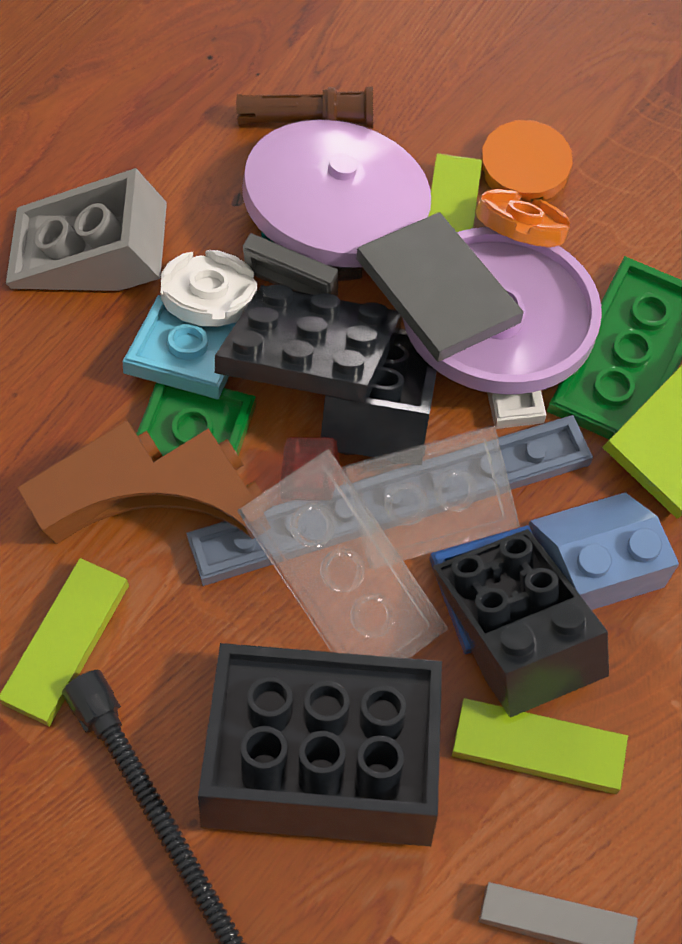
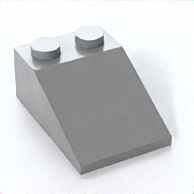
(90, 237)

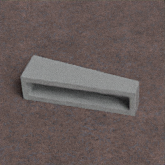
(553, 918)

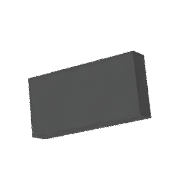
(288, 267)

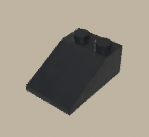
(395, 410)

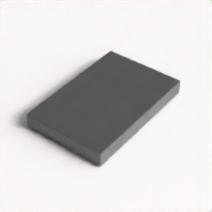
(439, 286)

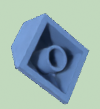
(608, 549)

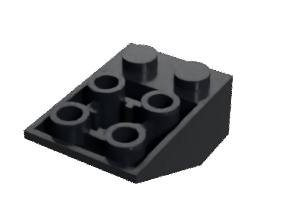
(524, 622)

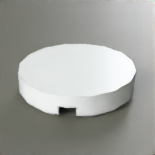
(207, 288)

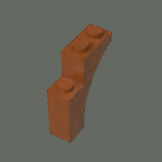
(129, 474)

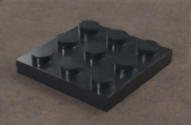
(310, 343)

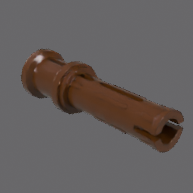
(347, 107)

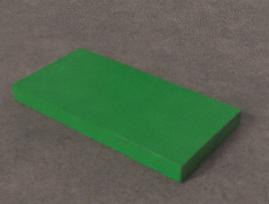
(632, 352)

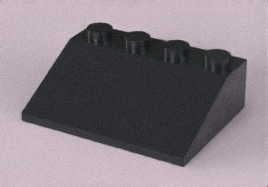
(323, 745)

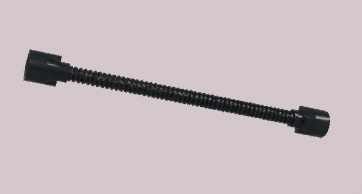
(97, 711)

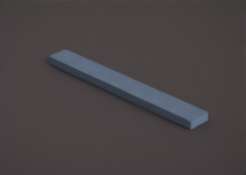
(528, 457)

